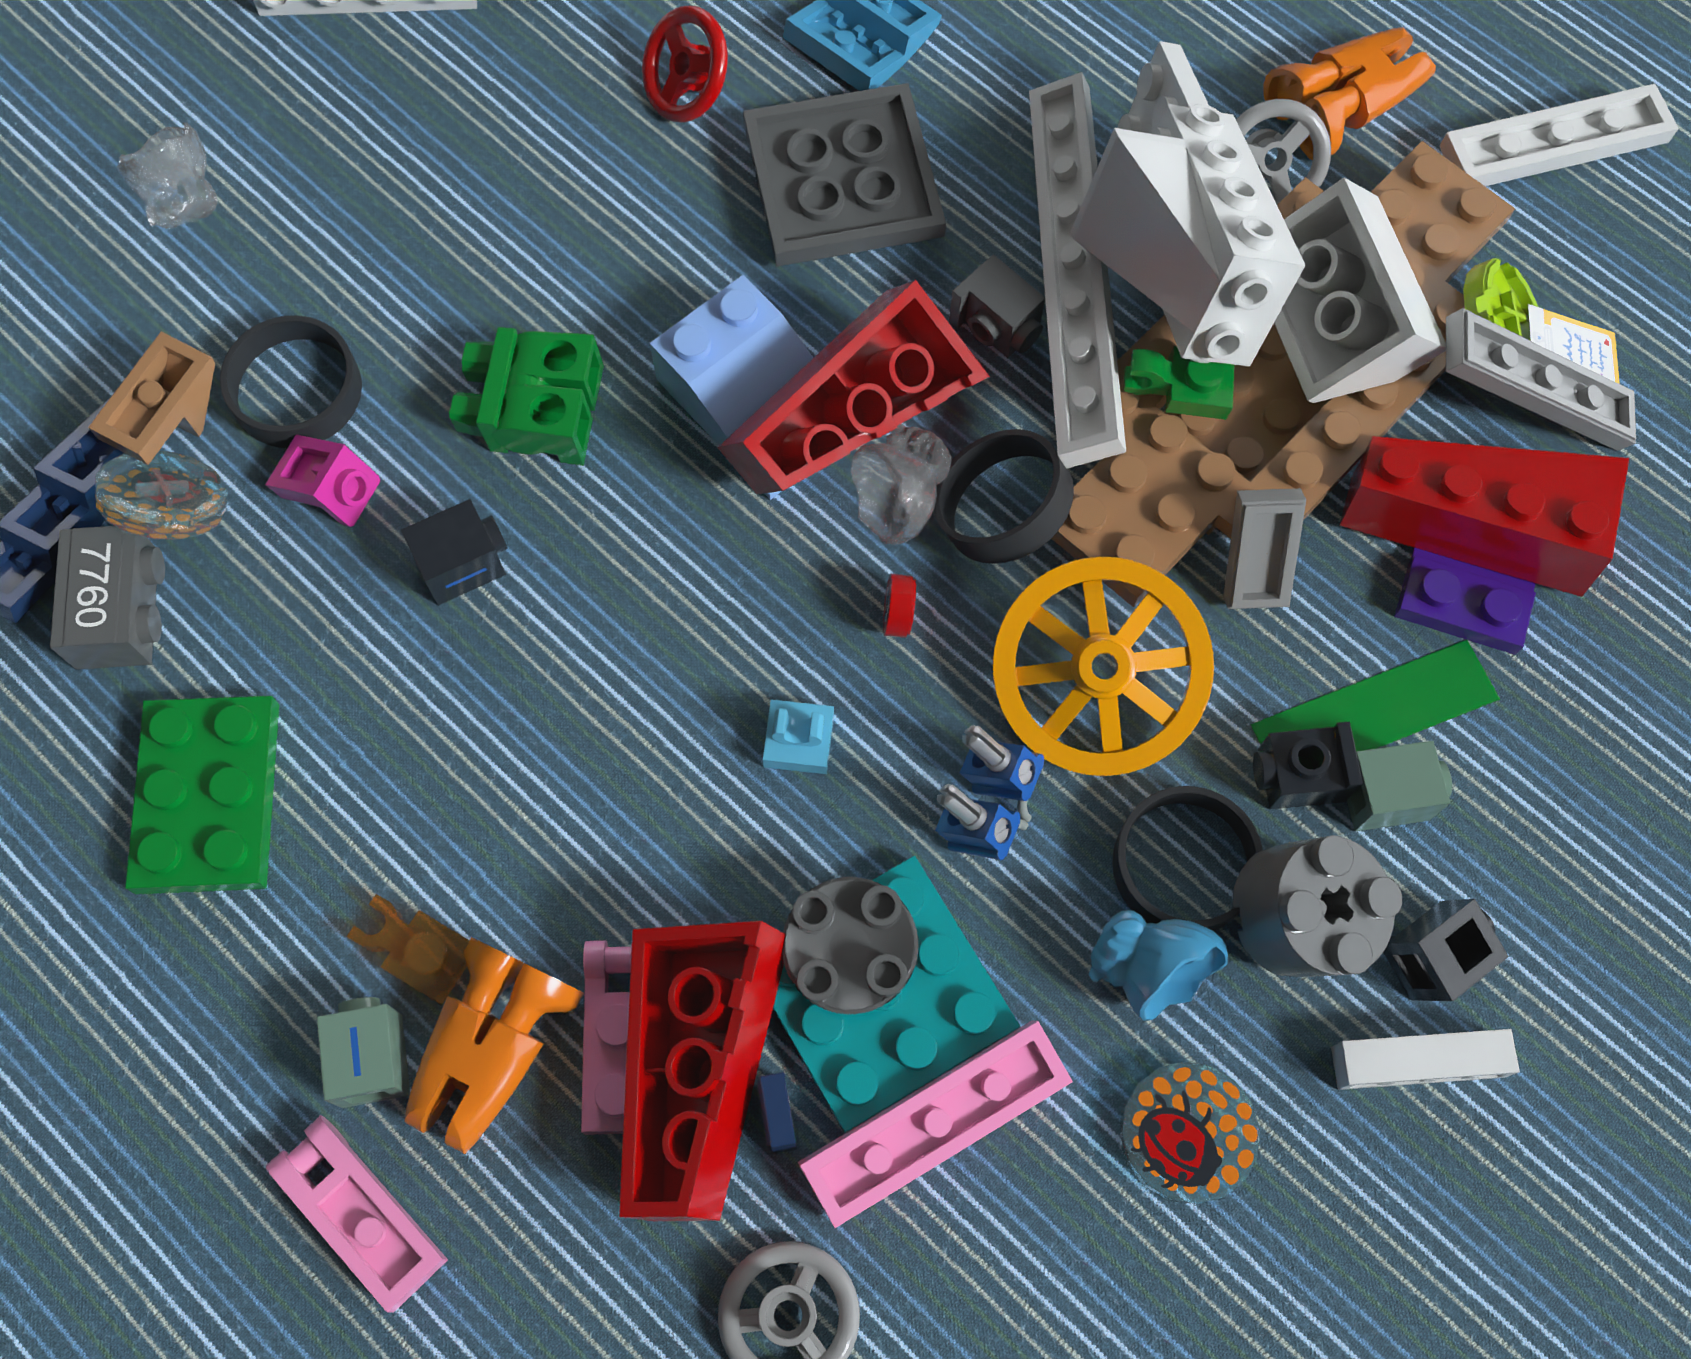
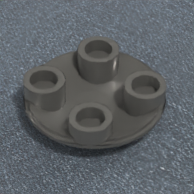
(850, 945)

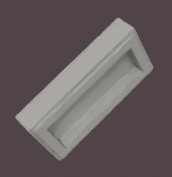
(1264, 524)

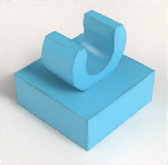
(798, 736)

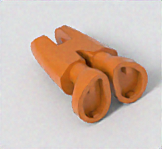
(1352, 81)
(480, 1051)

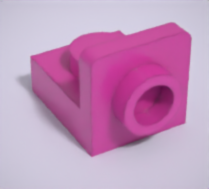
(325, 477)

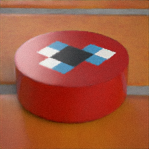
(899, 605)

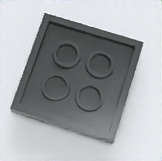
(843, 174)

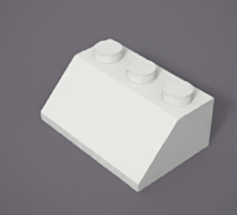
(1357, 304)

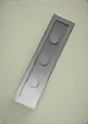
(1539, 380)

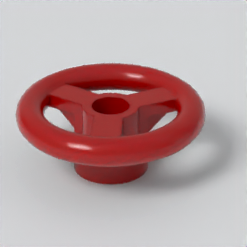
(690, 65)

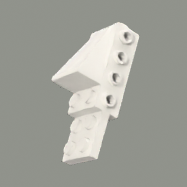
(1190, 217)

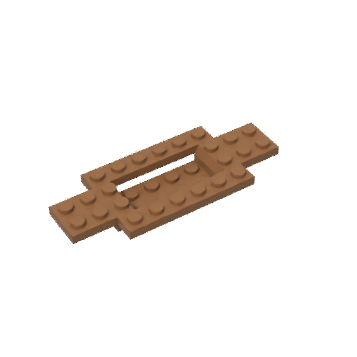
(1187, 468)

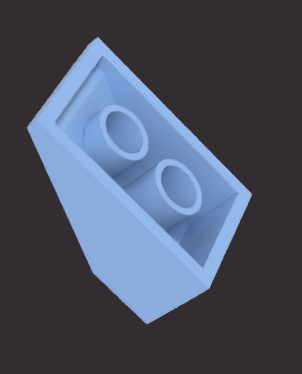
(728, 358)

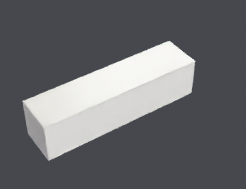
(1424, 1059)

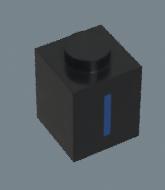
(456, 550)

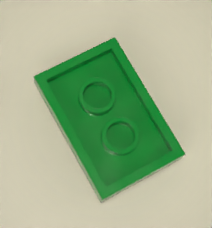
(203, 795)

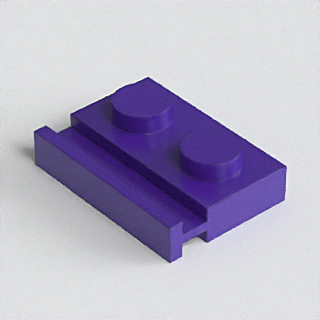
(1466, 601)

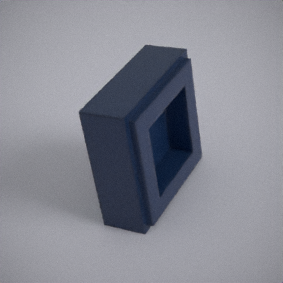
(776, 1113)

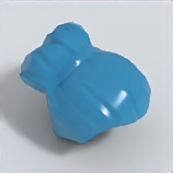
(1156, 961)

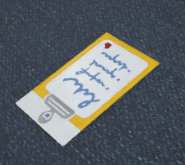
(1575, 341)

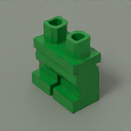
(533, 392)

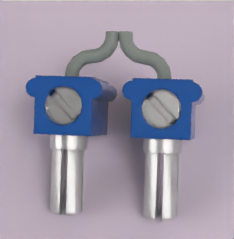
(994, 771)

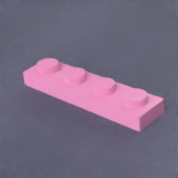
(934, 1123)

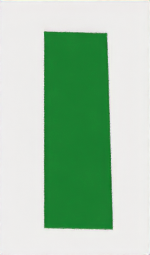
(1394, 701)

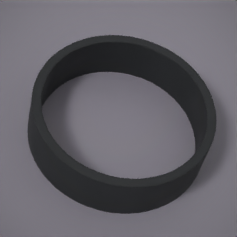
(274, 332)
(1029, 534)
(1190, 795)

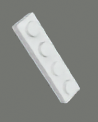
(1561, 136)

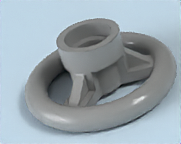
(1262, 140)
(810, 1262)

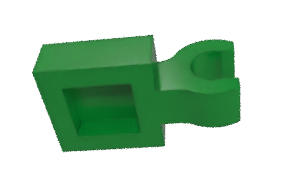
(1187, 384)

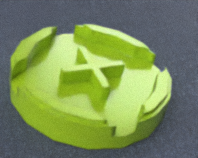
(1499, 295)

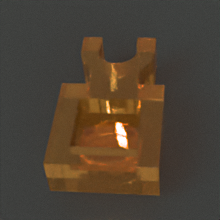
(420, 953)

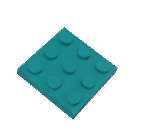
(923, 1032)

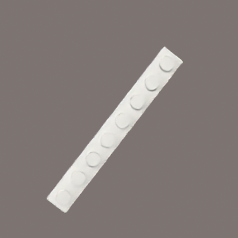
(1074, 279)

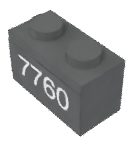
(106, 598)

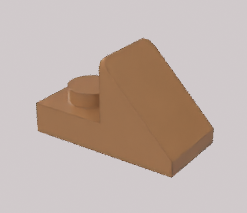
(160, 393)

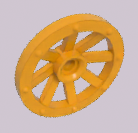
(1160, 592)

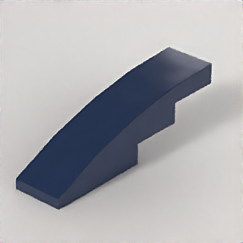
(58, 503)

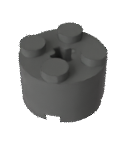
(1315, 907)

